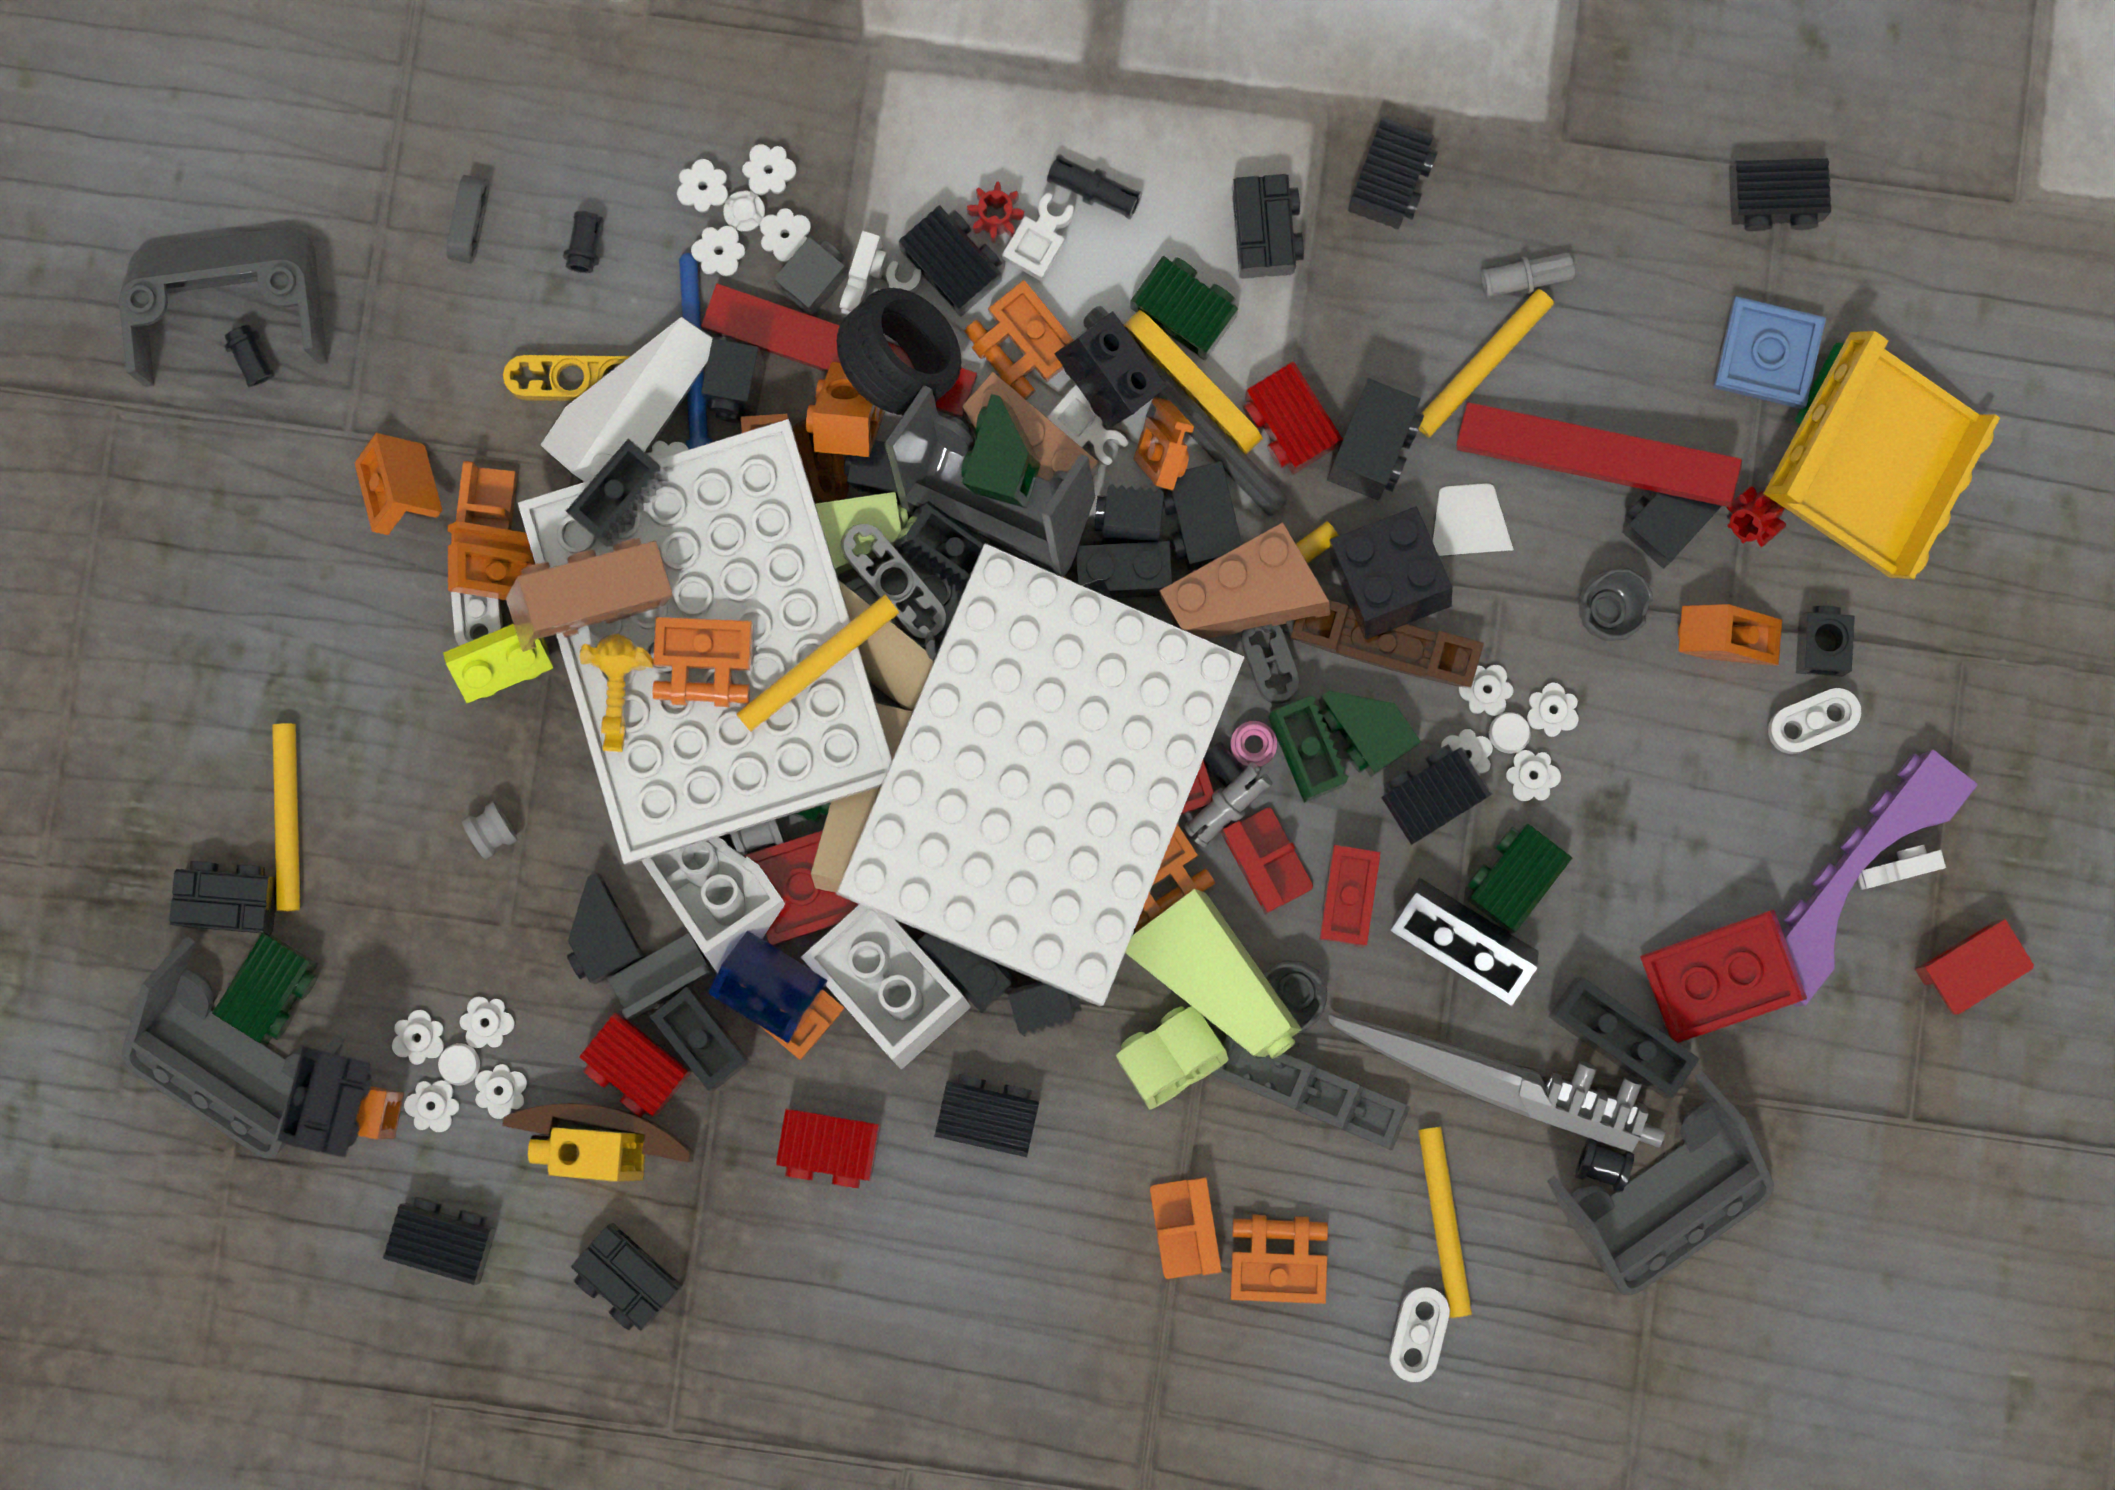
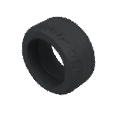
(920, 332)

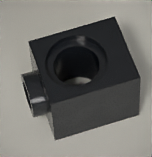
(871, 473)
(1815, 660)

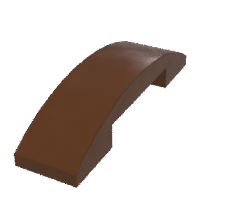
(1403, 649)
(657, 1139)

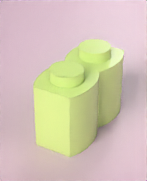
(1171, 1056)

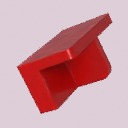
(1267, 860)
(1349, 895)
(1976, 966)

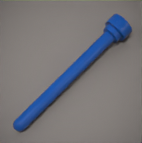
(691, 312)

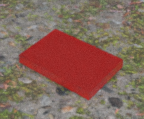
(1723, 977)

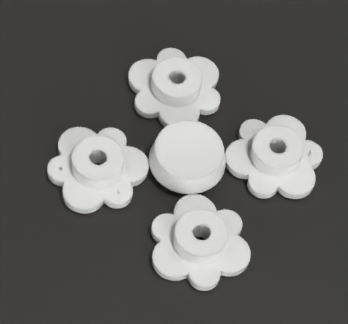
(743, 210)
(1512, 732)
(459, 1064)

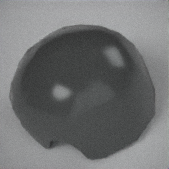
(1615, 604)
(1300, 990)

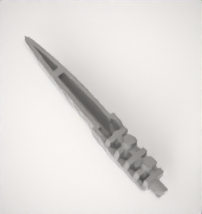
(1518, 1089)

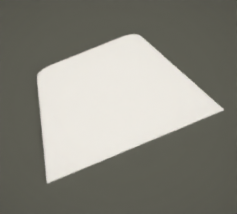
(1469, 521)

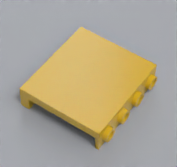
(1880, 458)

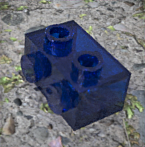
(772, 984)

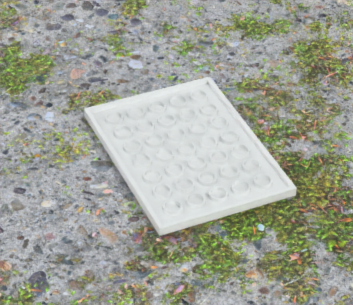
(737, 547)
(1041, 775)

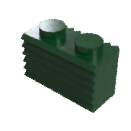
(1185, 306)
(1308, 748)
(1518, 877)
(266, 989)

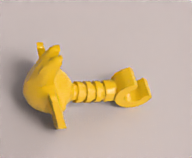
(616, 658)

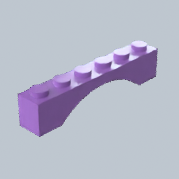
(1924, 798)

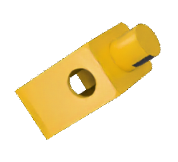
(590, 1154)

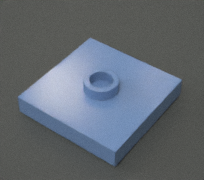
(1769, 352)

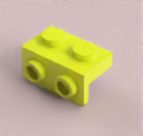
(495, 663)

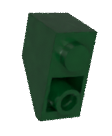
(1002, 459)
(1371, 727)

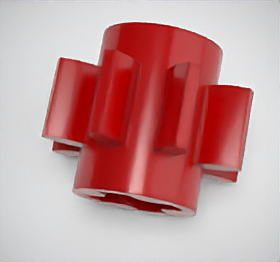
(996, 199)
(1755, 517)

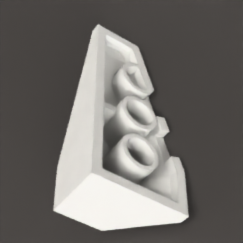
(629, 401)
(716, 895)

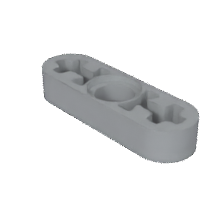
(879, 547)

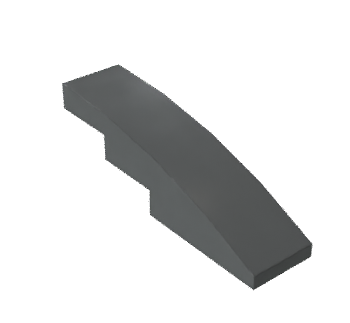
(1315, 1093)

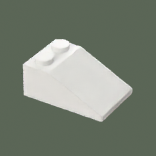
(886, 983)

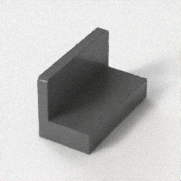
(660, 976)

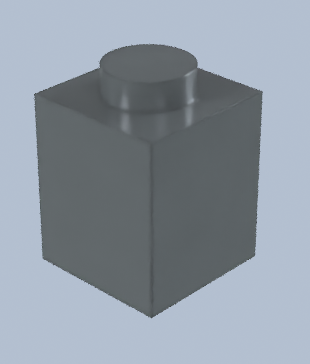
(811, 275)

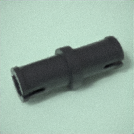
(1094, 186)

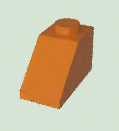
(1729, 634)

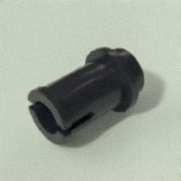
(583, 243)
(249, 355)
(1223, 764)

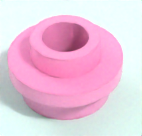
(1259, 730)

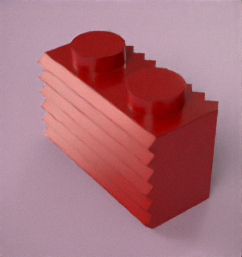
(1291, 418)
(634, 1066)
(827, 1146)

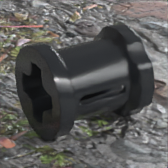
(1604, 1165)

